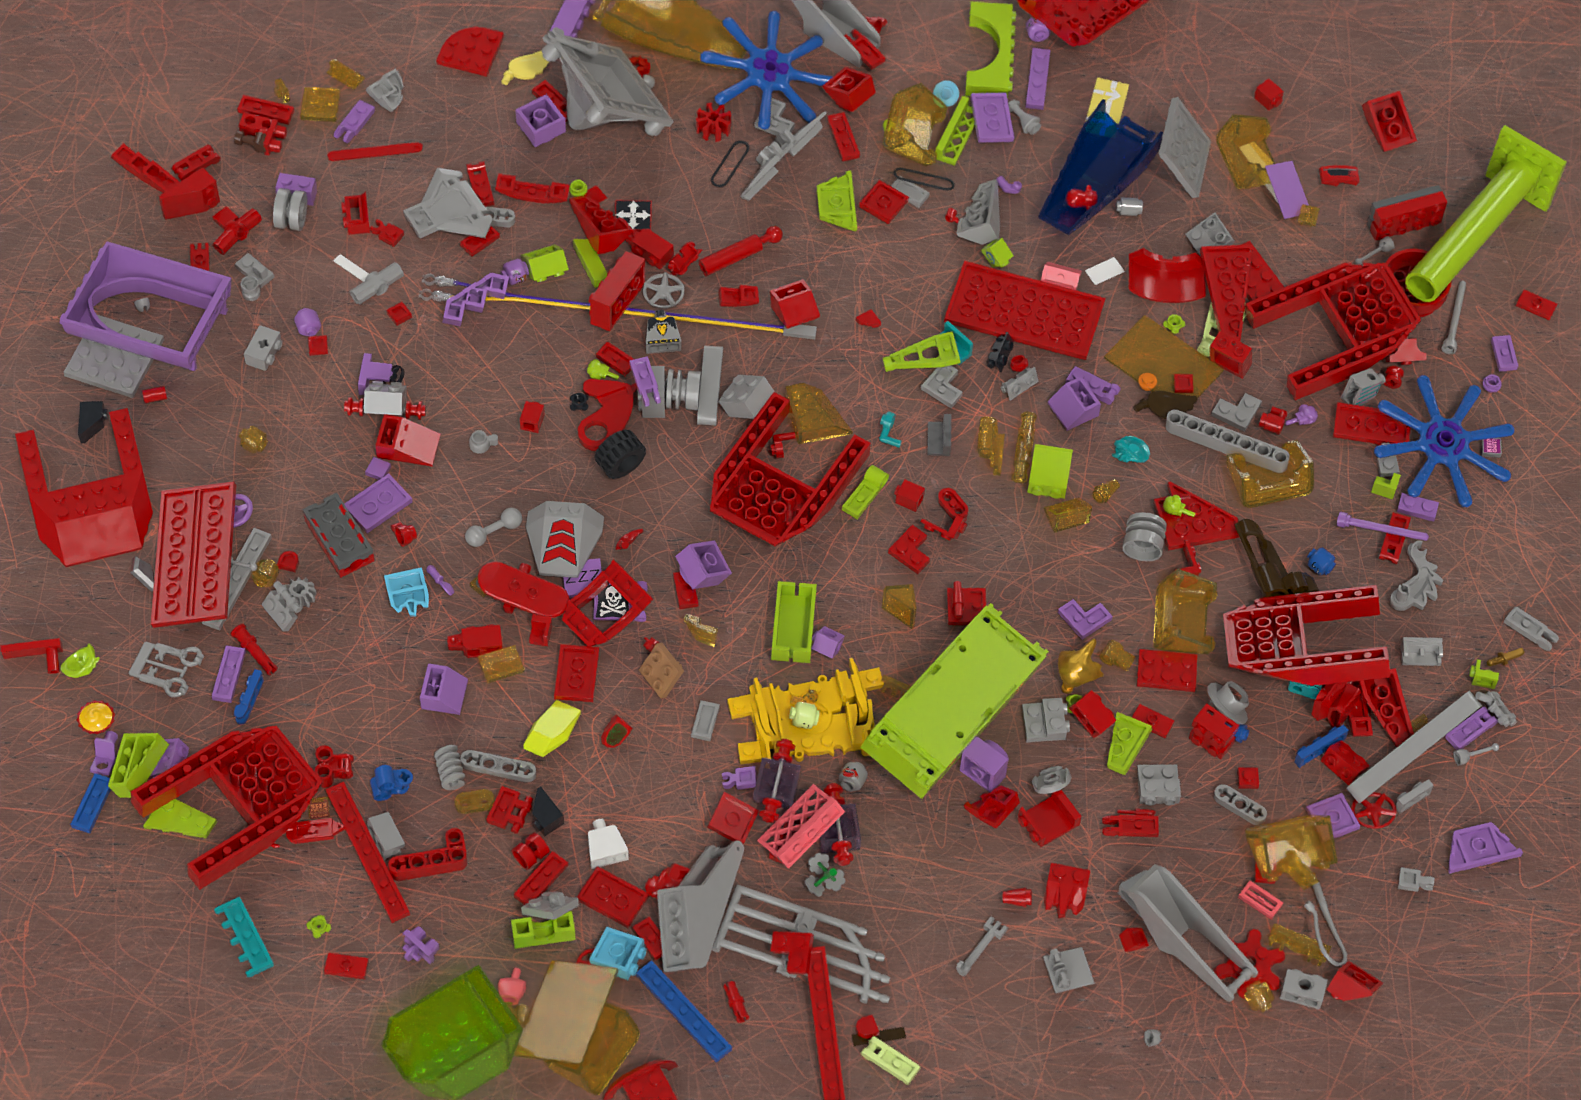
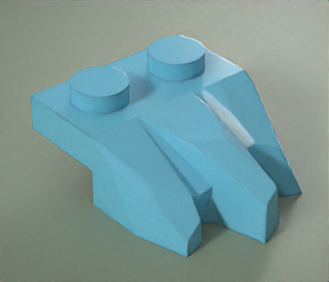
(407, 590)

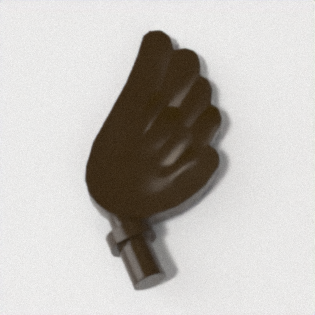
(1163, 402)

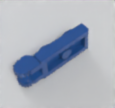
(249, 697)

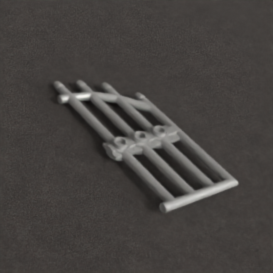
(804, 923)

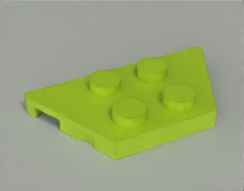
(837, 202)

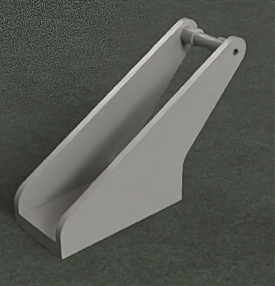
(835, 21)
(695, 908)
(1170, 913)

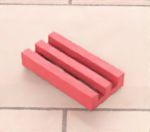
(1243, 896)

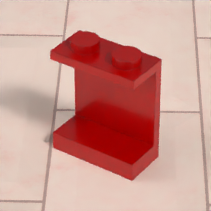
(1050, 818)

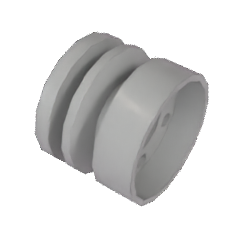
(683, 389)
(1144, 536)

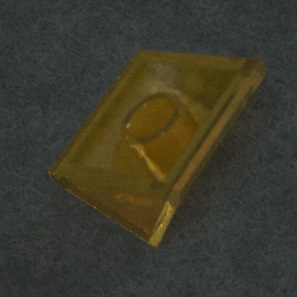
(1068, 514)
(900, 603)

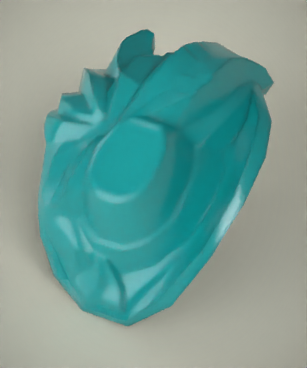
(1131, 449)

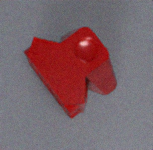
(1335, 703)

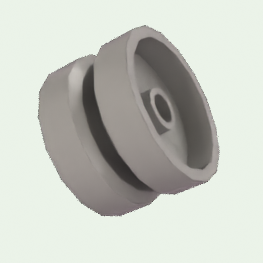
(290, 209)

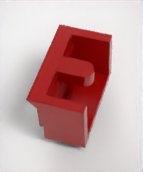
(356, 226)

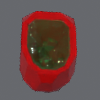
(615, 732)

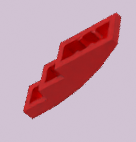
(145, 170)

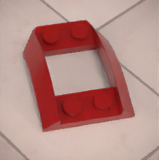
(625, 585)

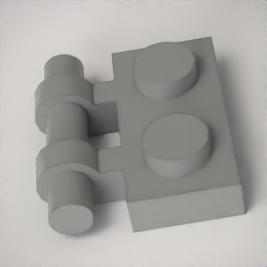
(278, 609)

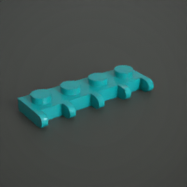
(246, 935)

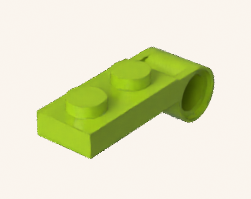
(866, 492)

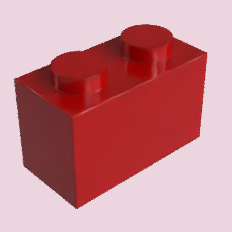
(1092, 713)

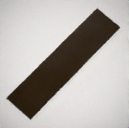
(884, 1035)

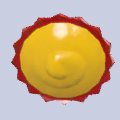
(95, 717)

